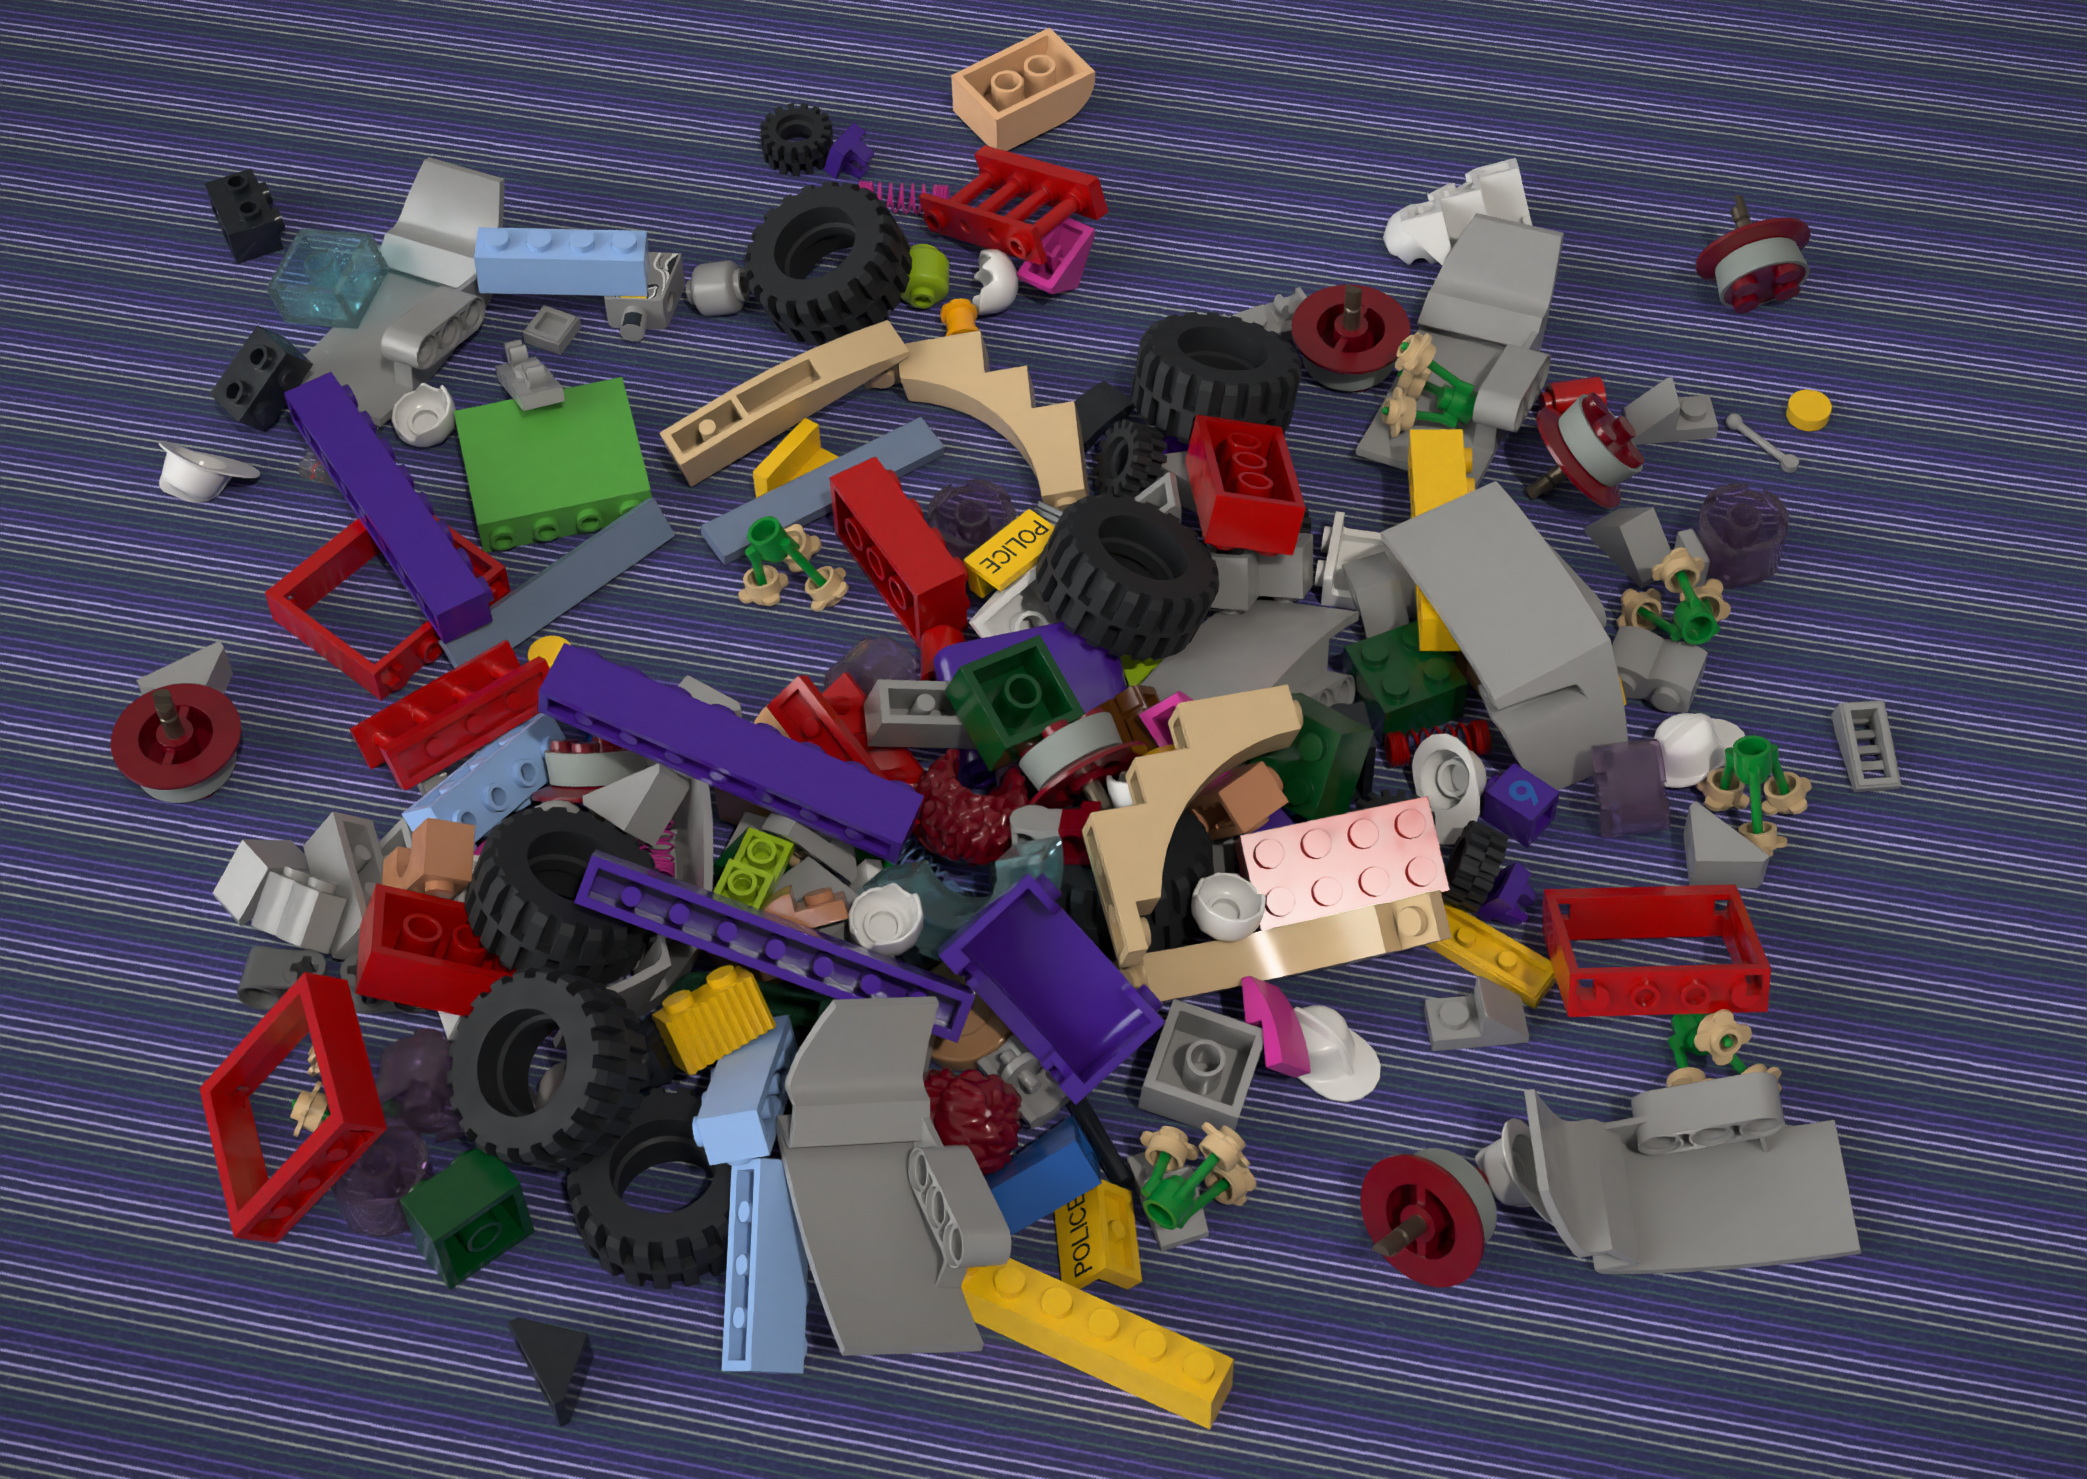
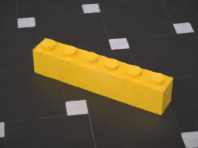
(1435, 477)
(1100, 1339)

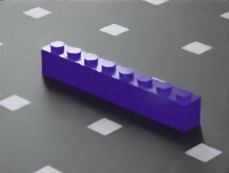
(390, 508)
(730, 752)
(764, 940)

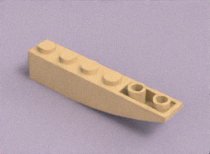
(779, 400)

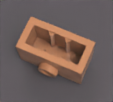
(1239, 801)

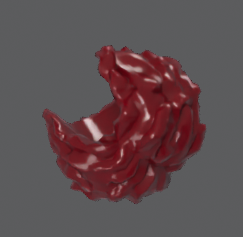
(966, 823)
(975, 1113)

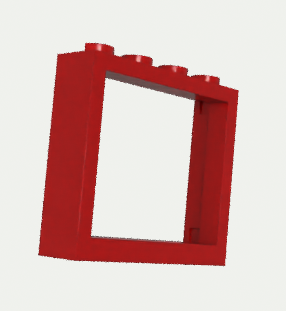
(332, 566)
(1655, 914)
(270, 1207)

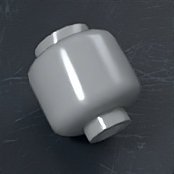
(718, 288)

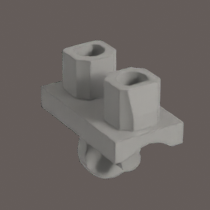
(1036, 1086)

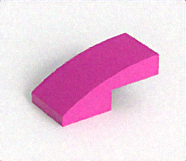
(1282, 1033)

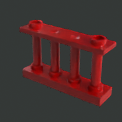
(1014, 177)
(452, 715)
(839, 727)

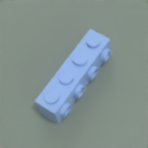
(562, 261)
(493, 780)
(746, 1098)
(764, 1274)

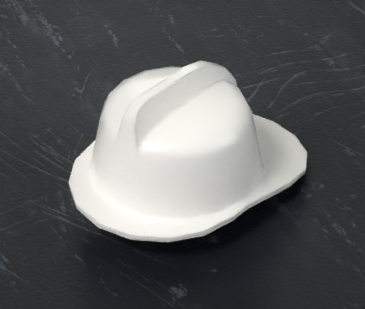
(198, 475)
(1694, 746)
(1452, 781)
(1340, 1060)
(1512, 1169)

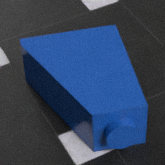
(1045, 1175)

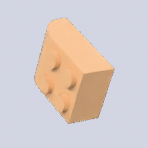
(1022, 90)

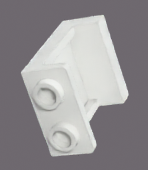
(1349, 545)

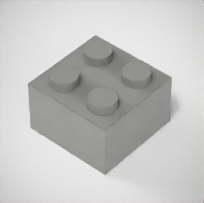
(1201, 1067)

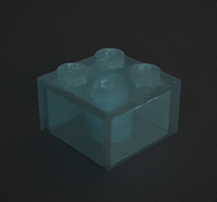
(328, 278)

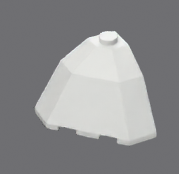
(1489, 190)

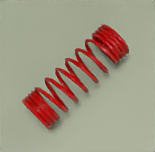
(1477, 739)

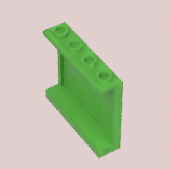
(552, 466)

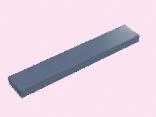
(810, 494)
(566, 581)

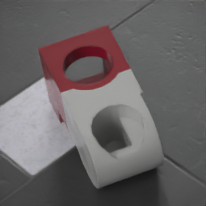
(1040, 822)

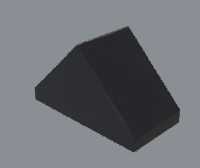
(557, 1362)

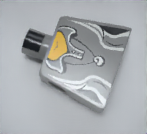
(656, 309)

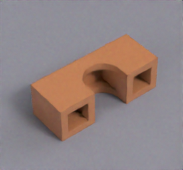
(436, 862)

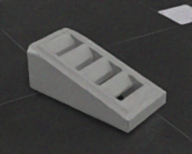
(1875, 715)

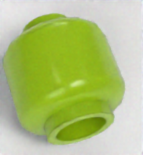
(927, 278)

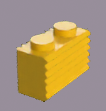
(713, 1018)

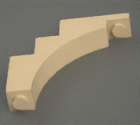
(957, 375)
(1132, 841)
(1293, 948)

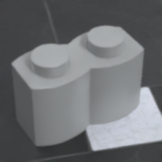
(1658, 668)
(299, 909)

